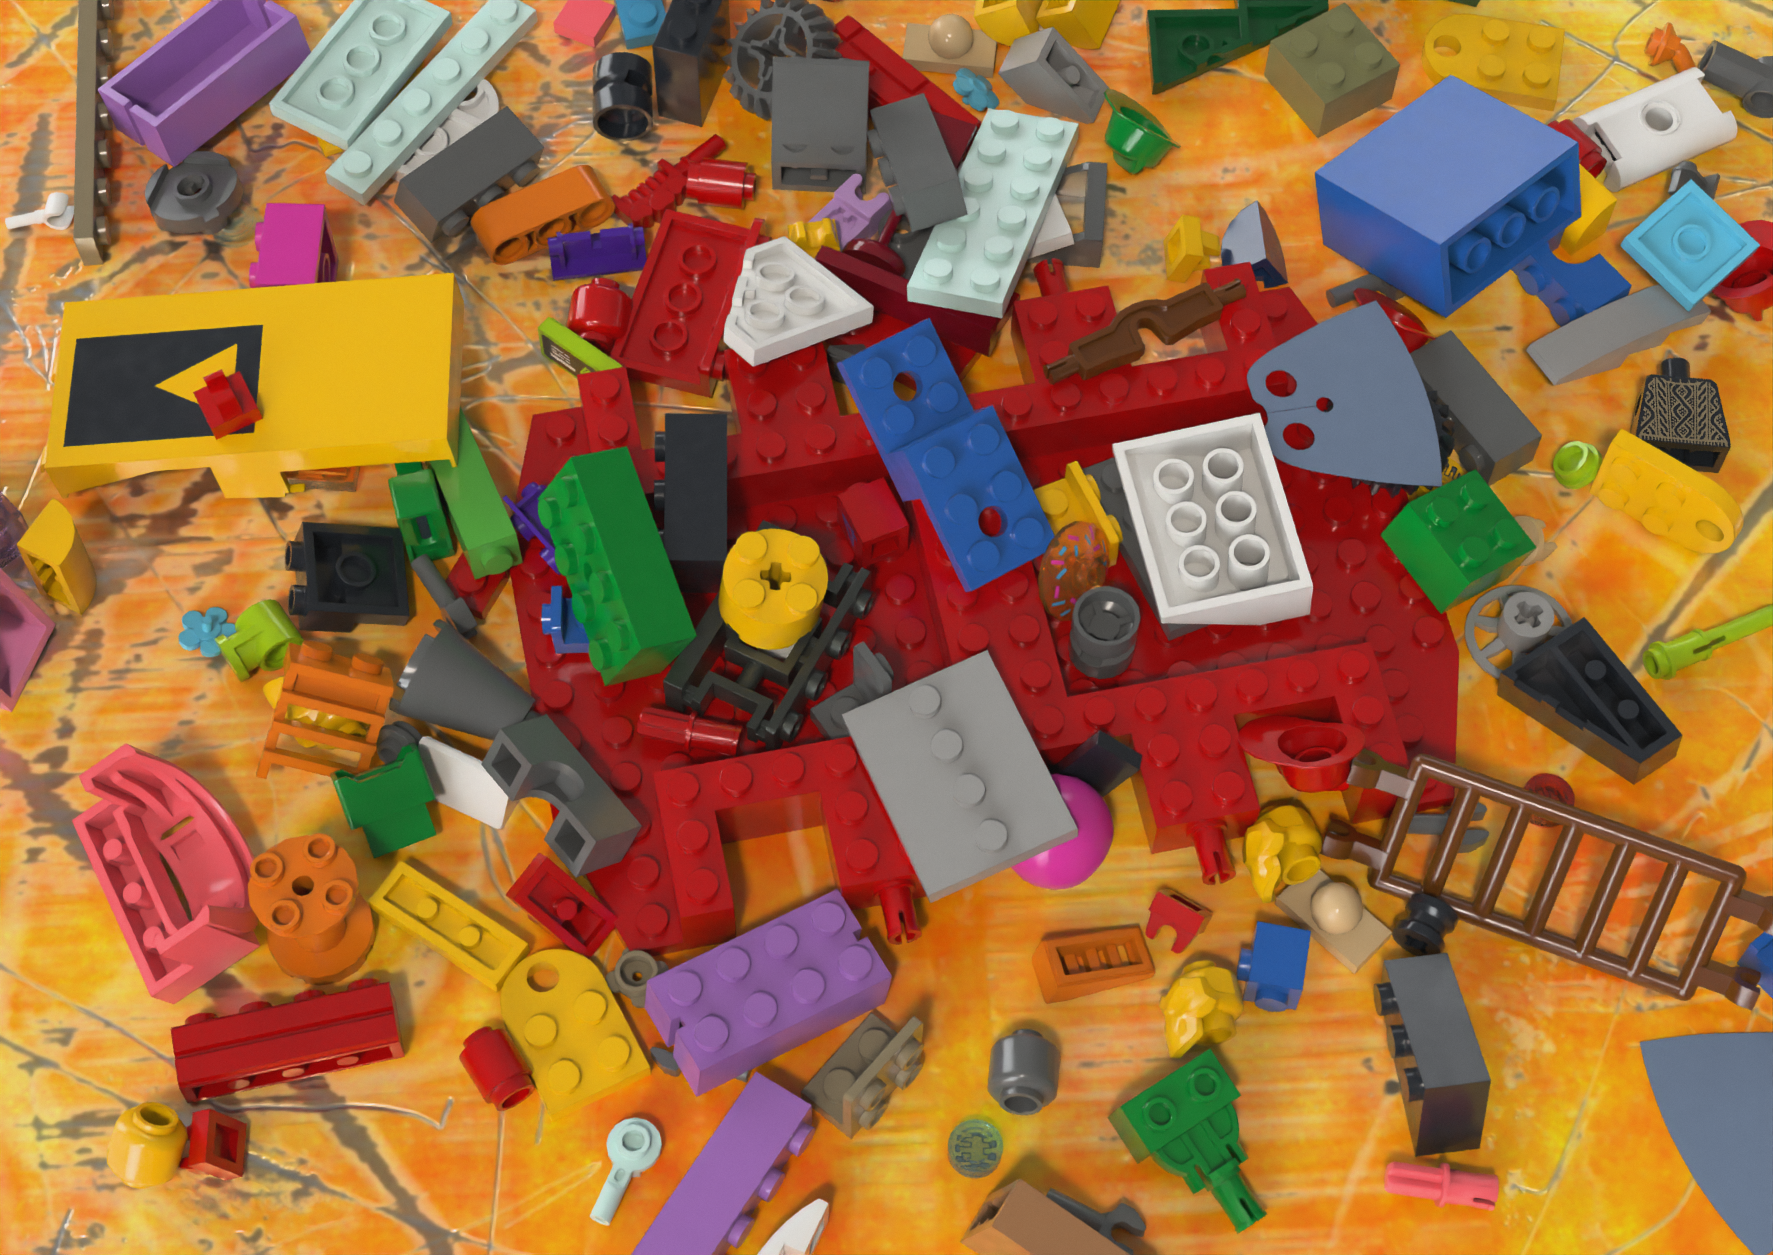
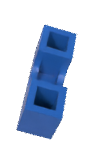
(1567, 287)

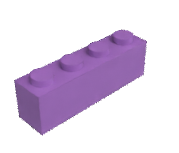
(732, 1174)

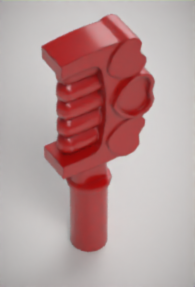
(663, 190)

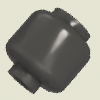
(1023, 1072)

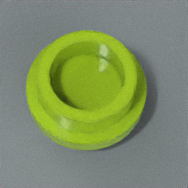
(1576, 464)

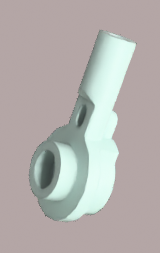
(632, 1148)

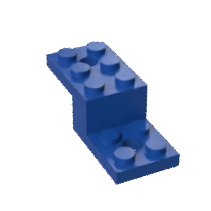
(947, 454)

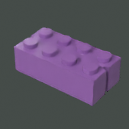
(204, 75)
(766, 992)

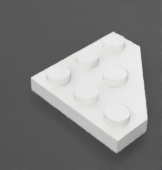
(788, 303)

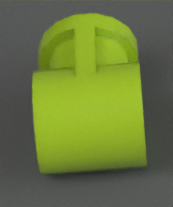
(259, 639)

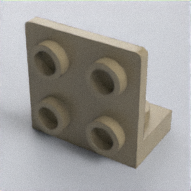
(864, 1073)

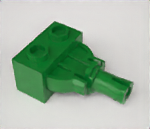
(1193, 1134)

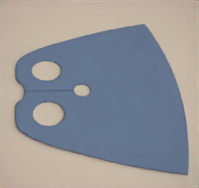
(1380, 407)
(1720, 1116)

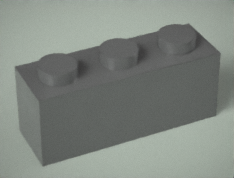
(915, 163)
(469, 175)
(1488, 425)

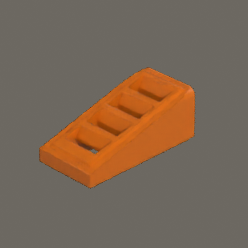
(1060, 974)

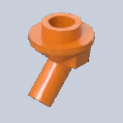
(1665, 46)

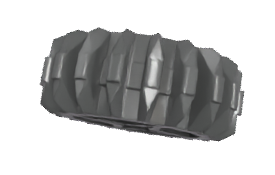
(775, 32)

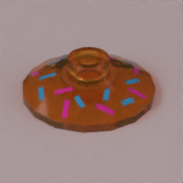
(1071, 566)

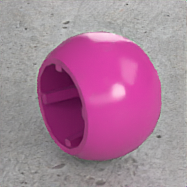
(1080, 857)

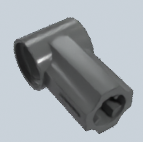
(1741, 76)

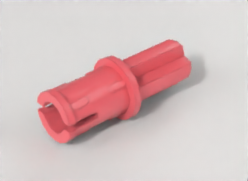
(1442, 1185)

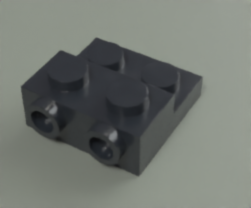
(347, 577)

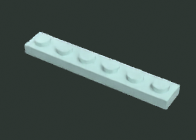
(430, 98)

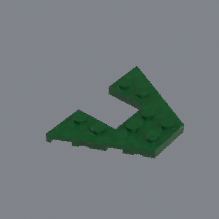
(1199, 40)

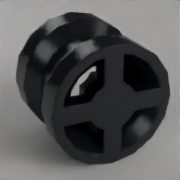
(1425, 925)

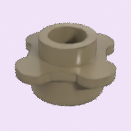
(628, 964)

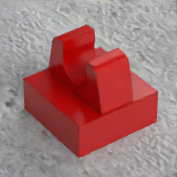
(227, 403)
(1181, 914)
(215, 1145)

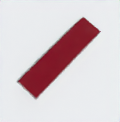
(889, 295)

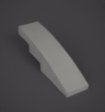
(1611, 333)

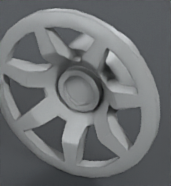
(1521, 628)

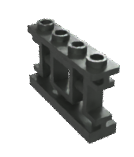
(802, 673)

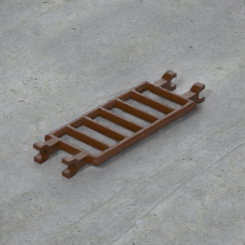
(1735, 983)

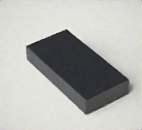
(1100, 763)

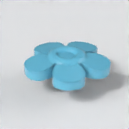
(975, 90)
(202, 630)

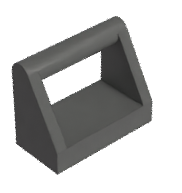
(1085, 181)

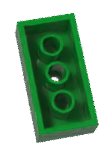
(615, 566)

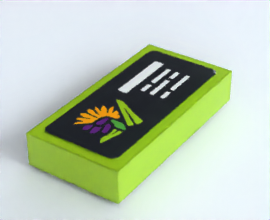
(571, 350)

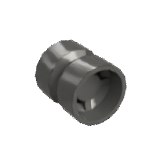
(1103, 632)

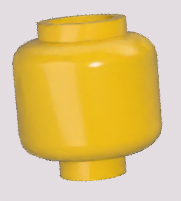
(147, 1145)

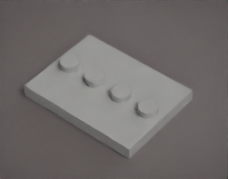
(959, 776)

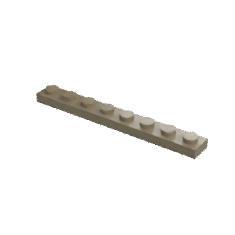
(92, 119)

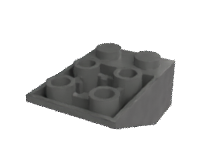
(819, 123)

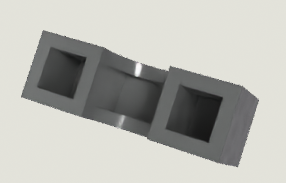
(542, 763)

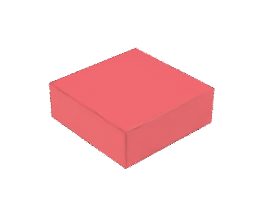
(585, 20)

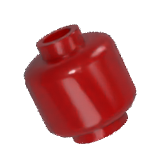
(599, 313)

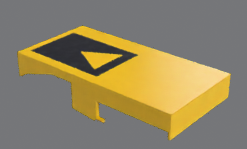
(332, 366)

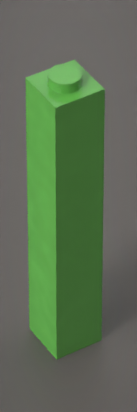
(476, 508)

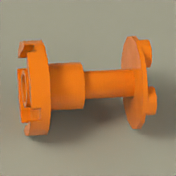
(311, 909)

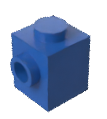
(1274, 966)

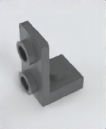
(870, 681)

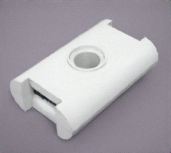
(1657, 128)

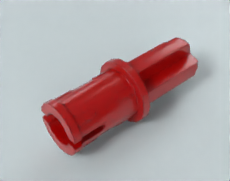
(690, 731)

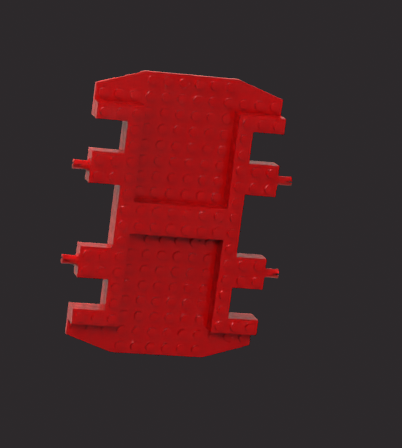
(1362, 658)

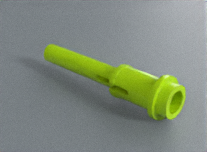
(1665, 659)

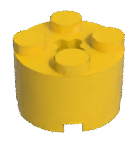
(778, 562)

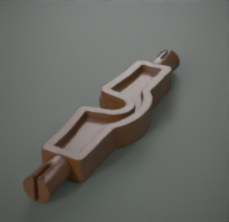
(1121, 341)

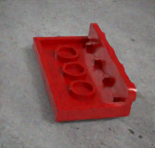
(684, 302)

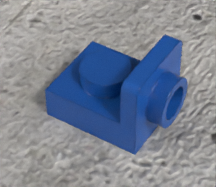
(560, 622)

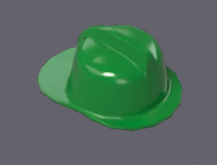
(1135, 134)

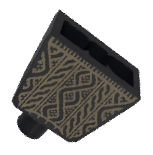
(1682, 417)

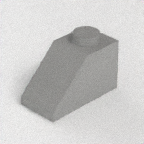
(1053, 76)

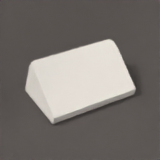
(464, 784)

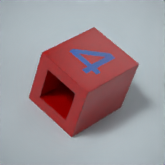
(872, 521)

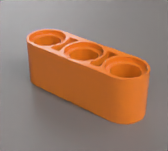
(525, 219)

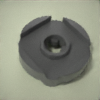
(206, 211)

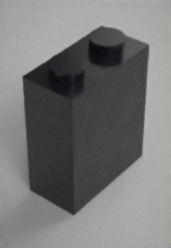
(690, 58)

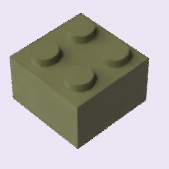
(1331, 70)

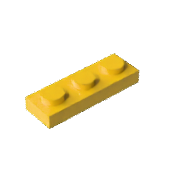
(448, 925)

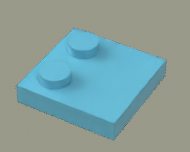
(1689, 245)

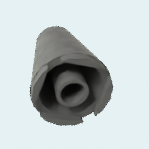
(460, 687)

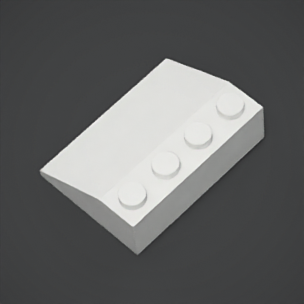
(1215, 525)

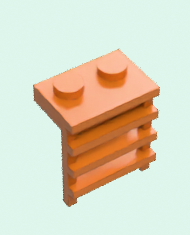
(331, 685)

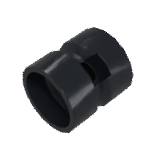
(622, 96)

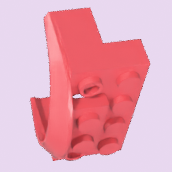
(208, 856)

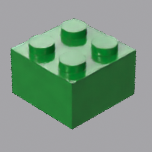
(1458, 541)

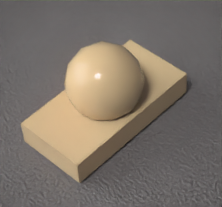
(949, 46)
(1335, 919)

